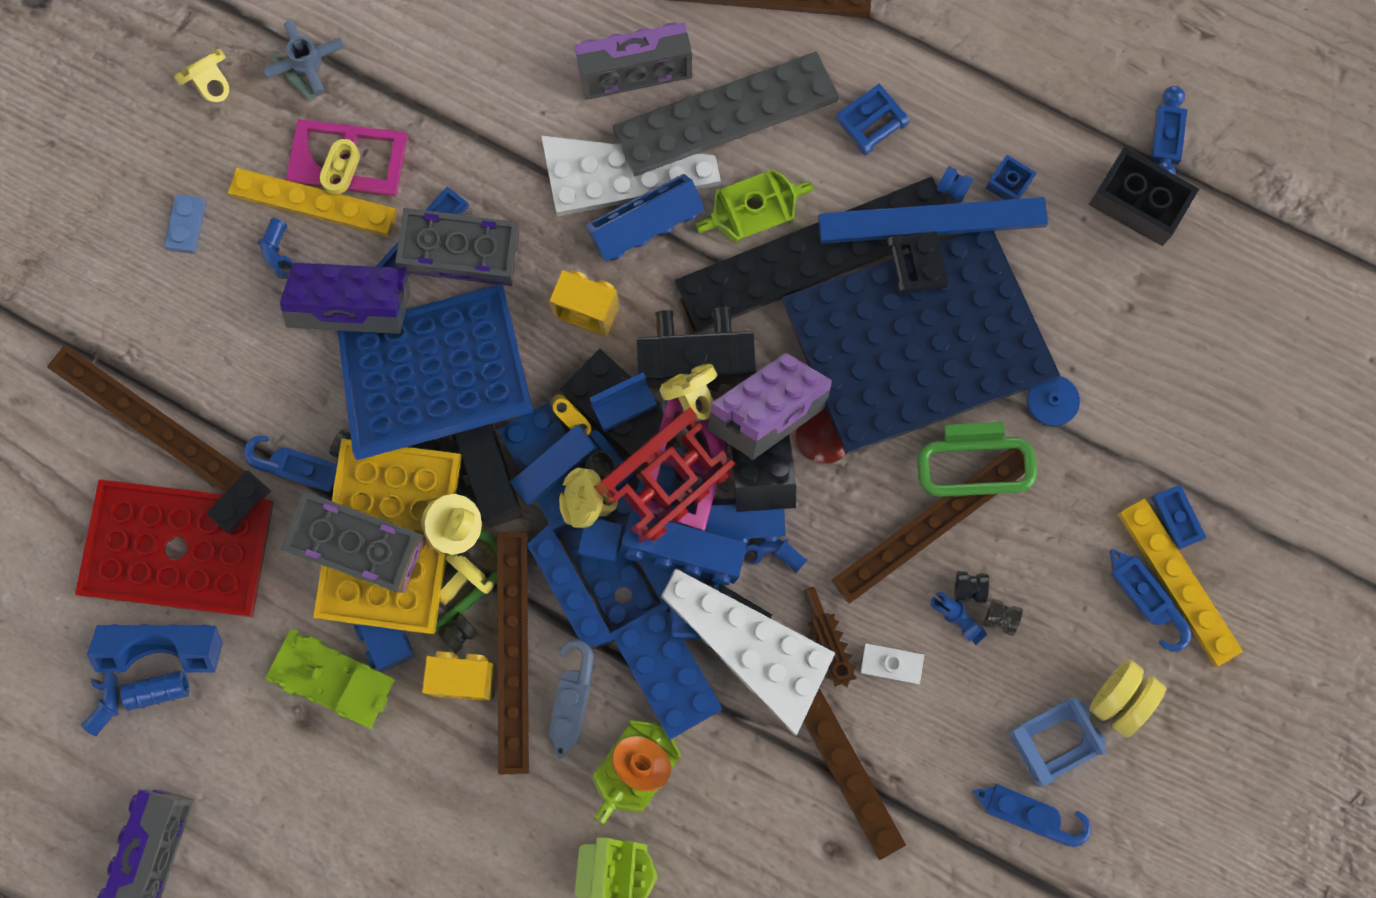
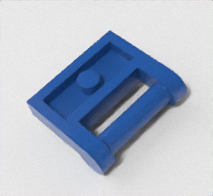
(866, 112)

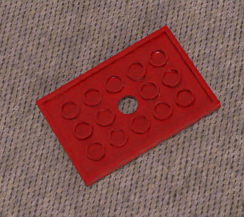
(129, 559)

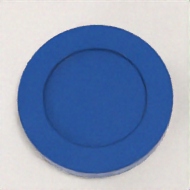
(1053, 402)

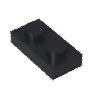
(238, 502)

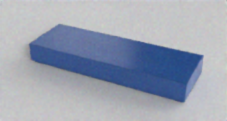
(553, 465)

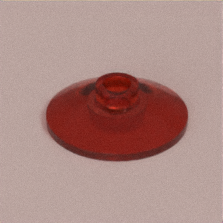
(816, 447)

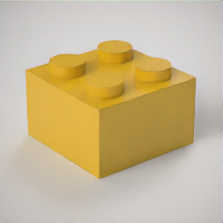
(585, 302)
(459, 678)

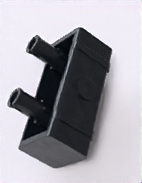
(671, 354)

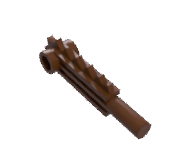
(824, 627)

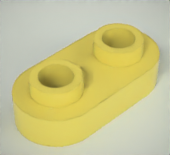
(340, 168)

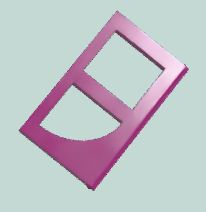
(305, 171)
(713, 446)

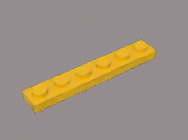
(312, 202)
(1180, 583)

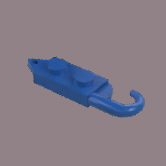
(294, 466)
(1148, 597)
(1030, 815)

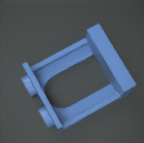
(1090, 746)

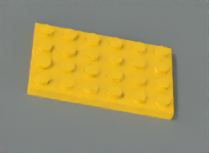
(397, 490)

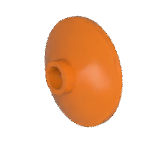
(648, 757)

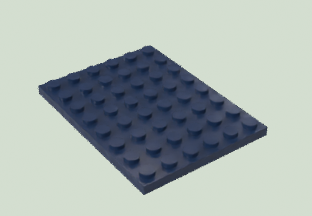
(922, 353)

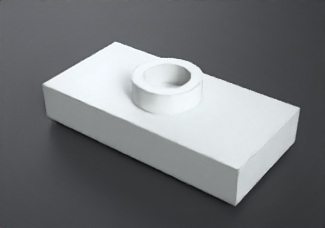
(892, 664)

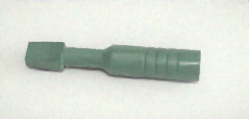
(297, 81)

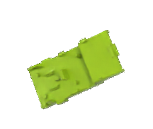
(330, 679)

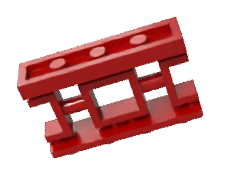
(651, 457)

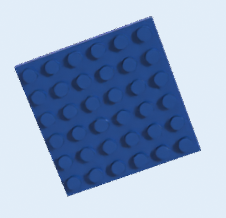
(436, 378)

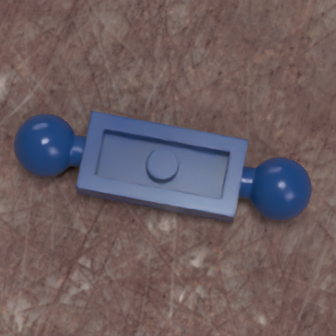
(1169, 129)

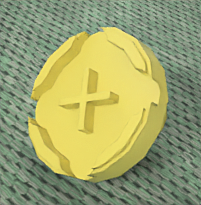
(203, 72)
(690, 387)
(581, 501)
(451, 524)
(466, 572)

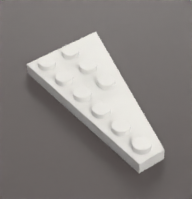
(598, 175)
(762, 653)

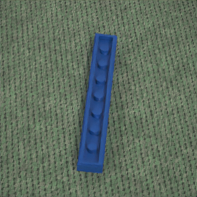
(943, 219)

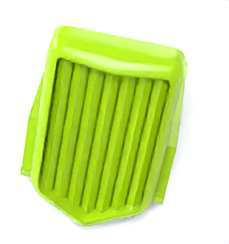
(614, 870)

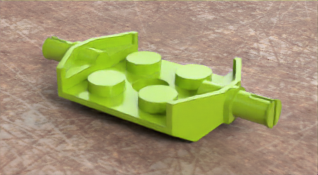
(738, 220)
(613, 790)

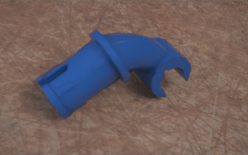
(270, 247)
(780, 549)
(955, 613)
(107, 705)

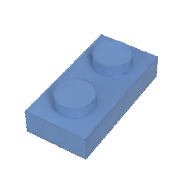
(185, 224)

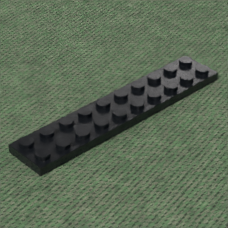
(789, 263)

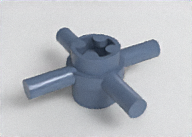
(305, 66)

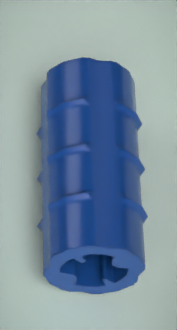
(155, 690)

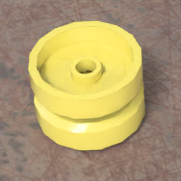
(1128, 698)

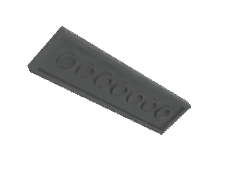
(725, 113)

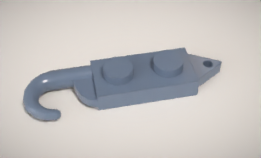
(571, 700)

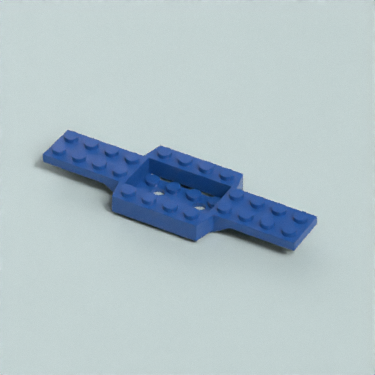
(640, 627)

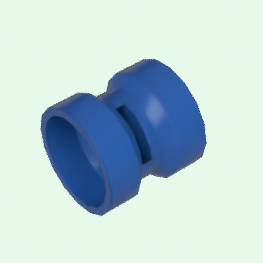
(954, 184)

